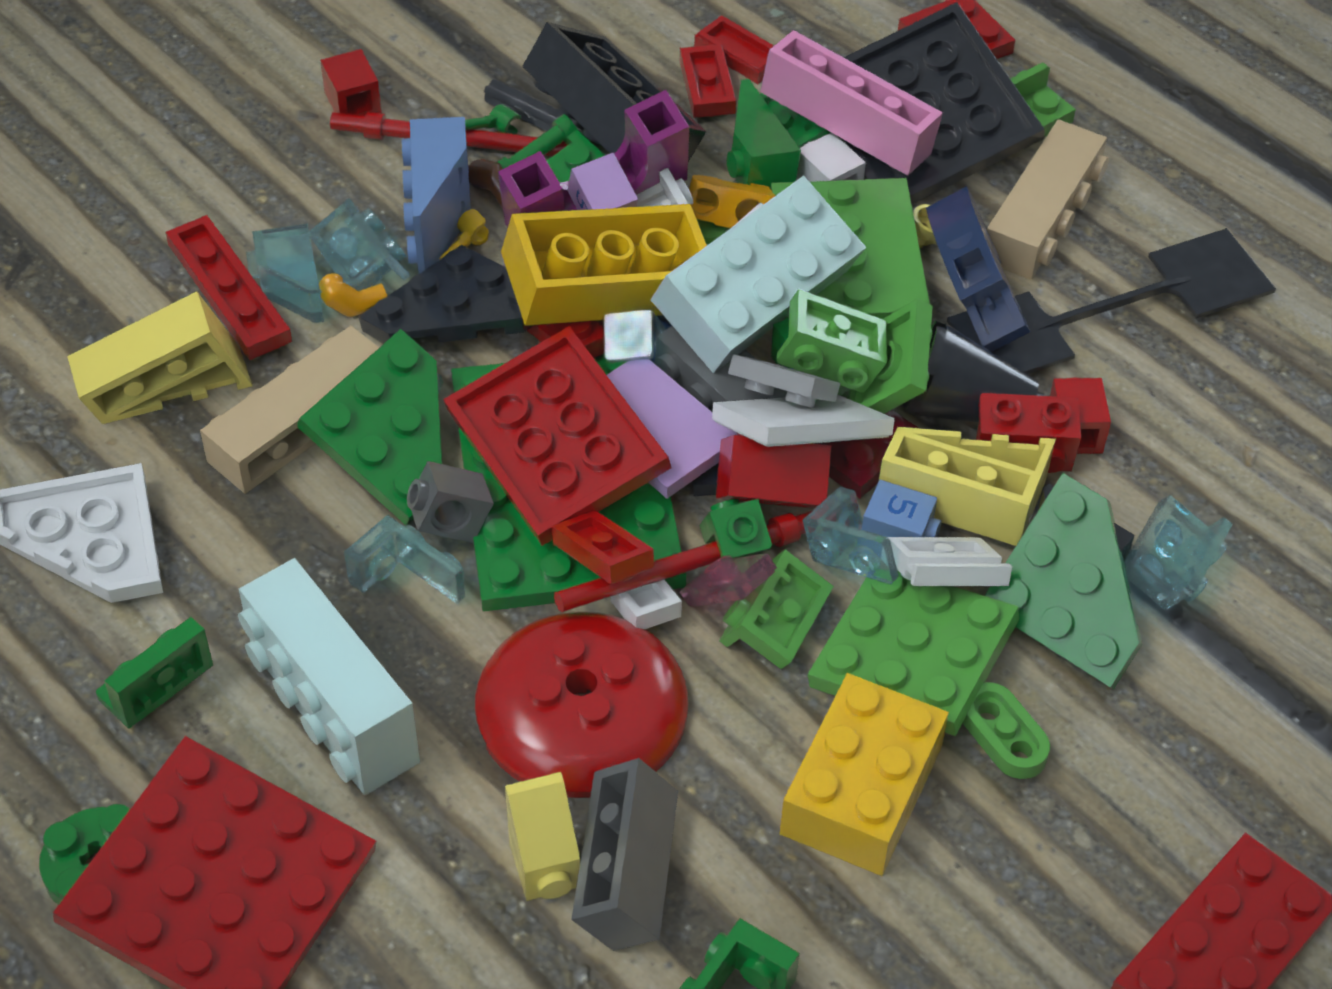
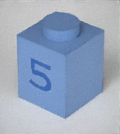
(901, 512)

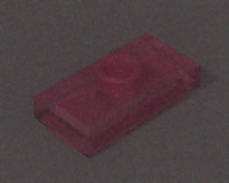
(728, 580)

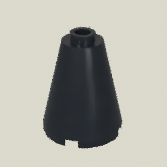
(961, 373)

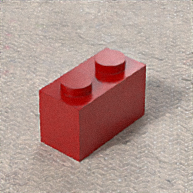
(773, 474)

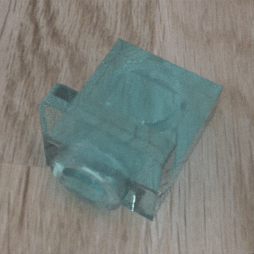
(631, 335)

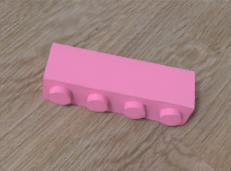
(850, 102)

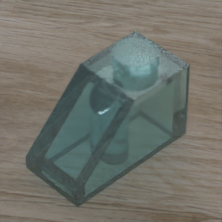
(287, 269)

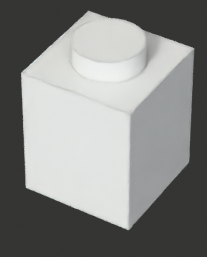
(829, 161)

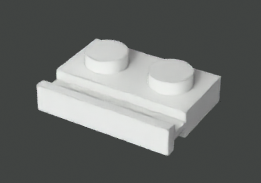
(949, 561)

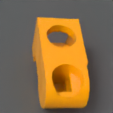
(725, 201)

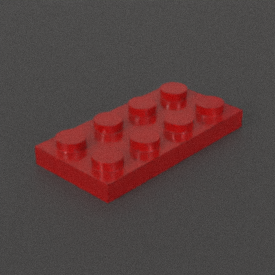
(1234, 927)

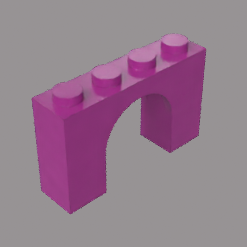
(652, 142)

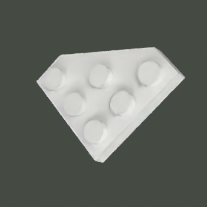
(87, 531)

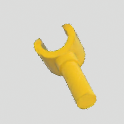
(472, 228)

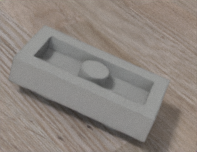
(766, 376)

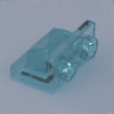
(356, 247)

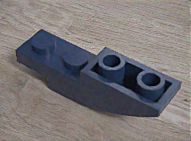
(976, 270)

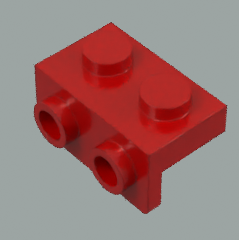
(1031, 418)

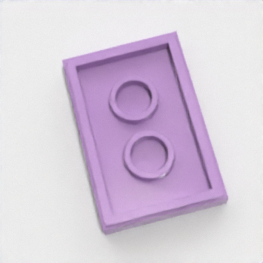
(675, 421)

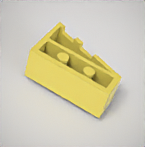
(157, 360)

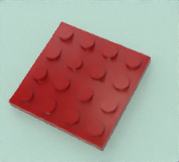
(215, 877)

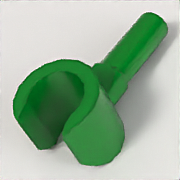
(499, 119)

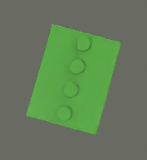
(891, 265)

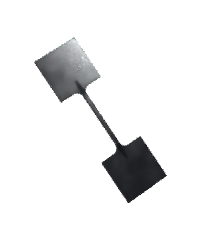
(1203, 272)

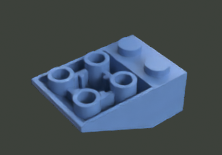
(436, 186)

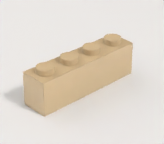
(1046, 198)
(262, 429)

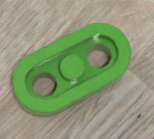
(1008, 733)

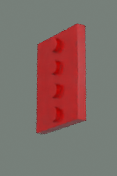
(556, 433)

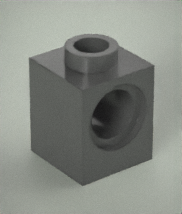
(449, 501)

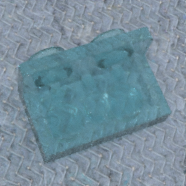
(1175, 553)

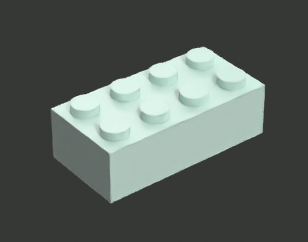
(751, 272)
(328, 677)

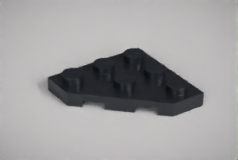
(449, 300)

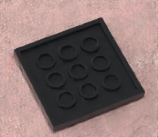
(956, 73)

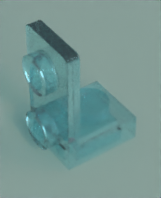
(839, 541)
(387, 544)

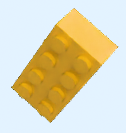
(595, 259)

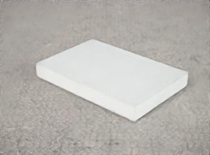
(787, 423)

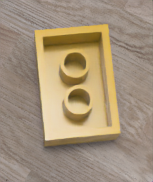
(863, 774)

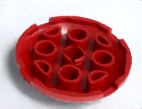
(542, 728)

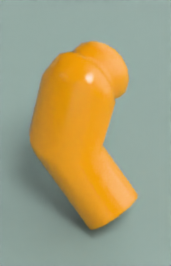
(346, 298)

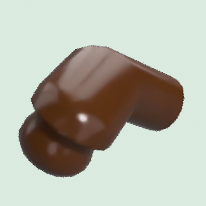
(484, 175)

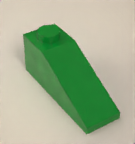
(760, 144)

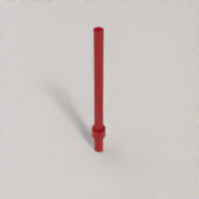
(377, 126)
(781, 529)

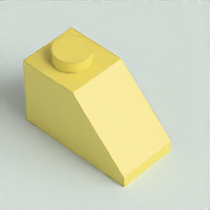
(542, 836)

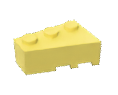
(977, 482)

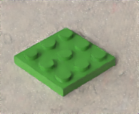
(918, 642)

